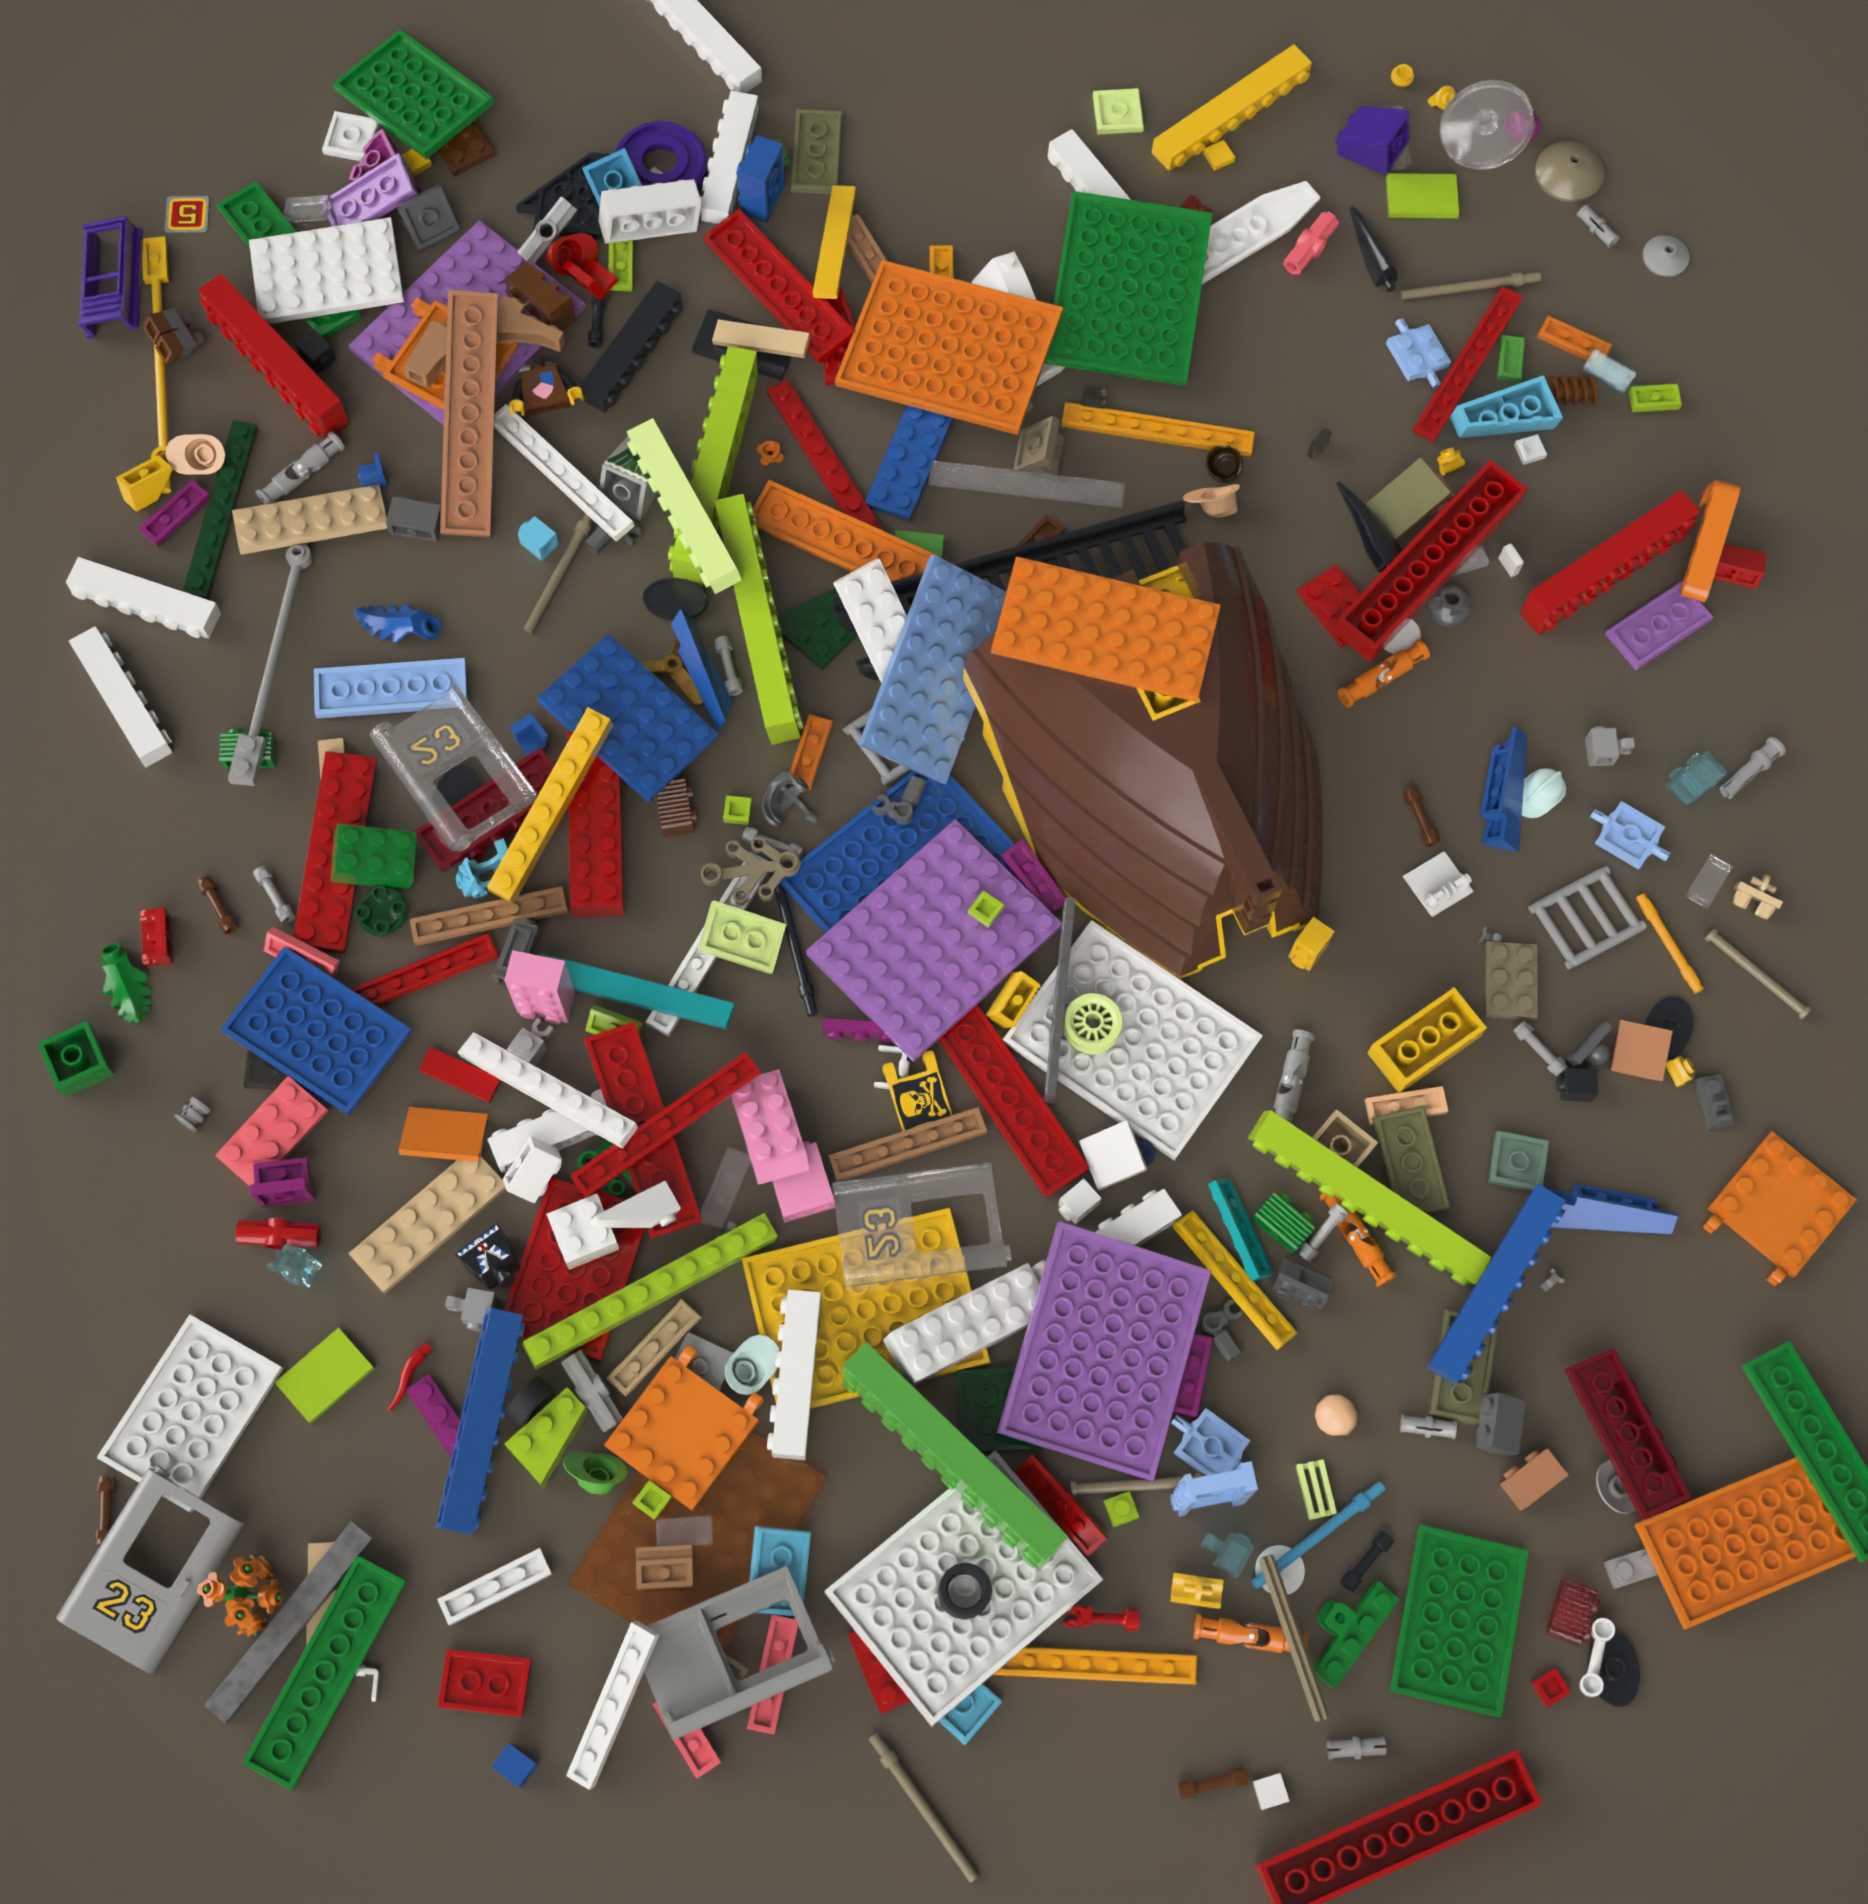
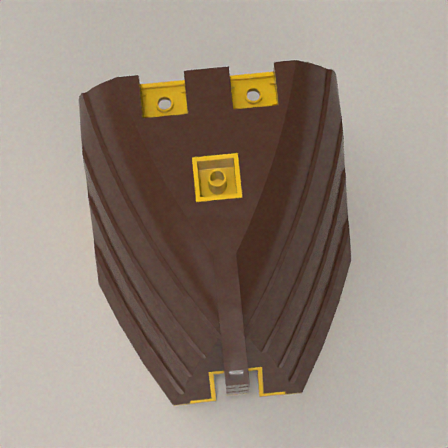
(1163, 802)

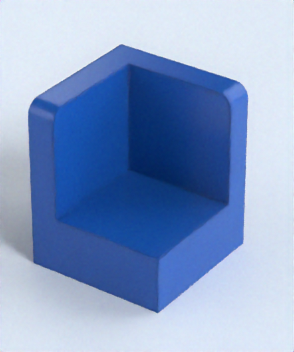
(372, 473)
(530, 734)
(514, 1765)

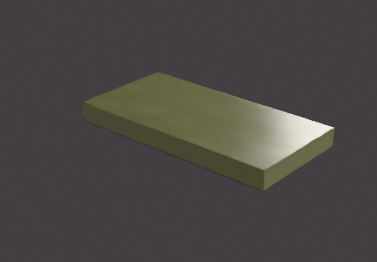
(816, 151)
(1411, 1158)
(1463, 1400)

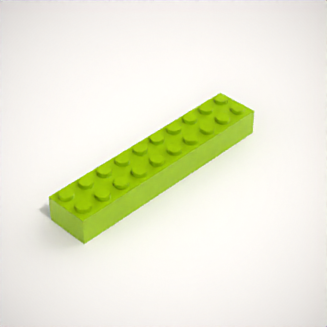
(719, 446)
(760, 620)

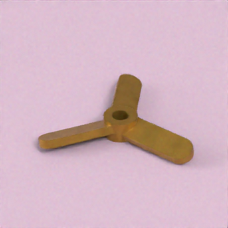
(678, 673)

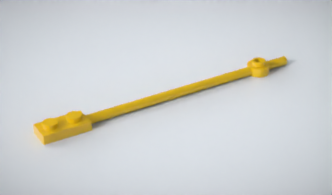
(155, 272)

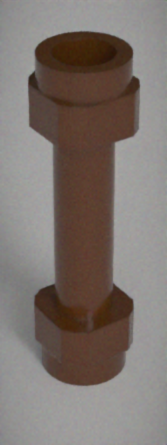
(1429, 835)
(225, 920)
(105, 1486)
(1236, 1777)

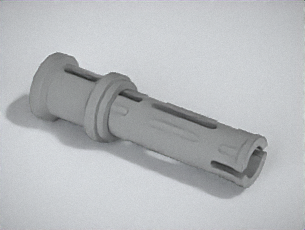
(1759, 761)

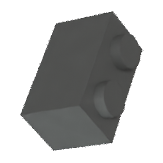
(414, 519)
(1500, 1424)

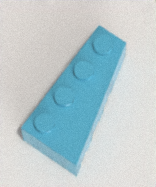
(1507, 411)

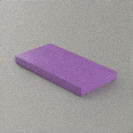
(373, 193)
(1658, 626)

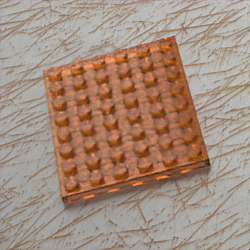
(746, 1494)

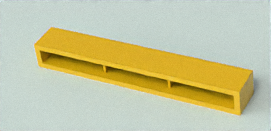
(1231, 108)
(550, 805)

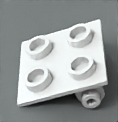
(1438, 884)

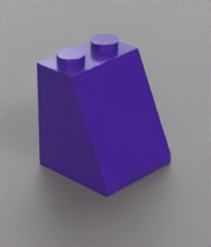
(1375, 137)

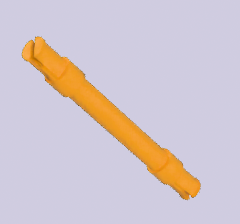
(1653, 916)

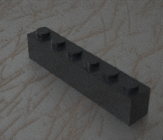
(631, 346)

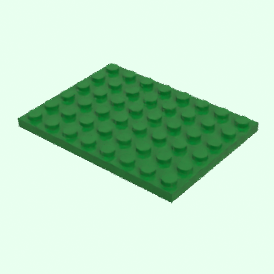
(1129, 288)

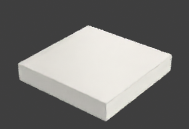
(349, 135)
(1113, 1155)

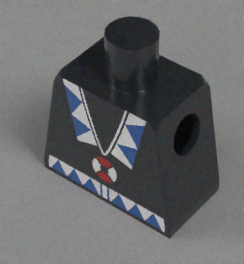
(490, 1258)

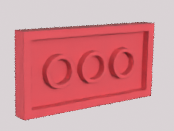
(272, 1130)

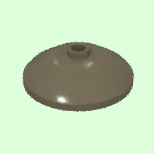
(1566, 179)

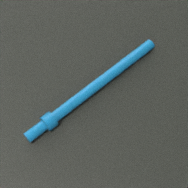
(1359, 1503)

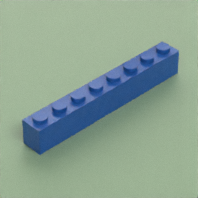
(1495, 1285)
(479, 1421)

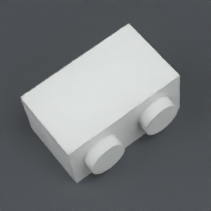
(532, 1169)

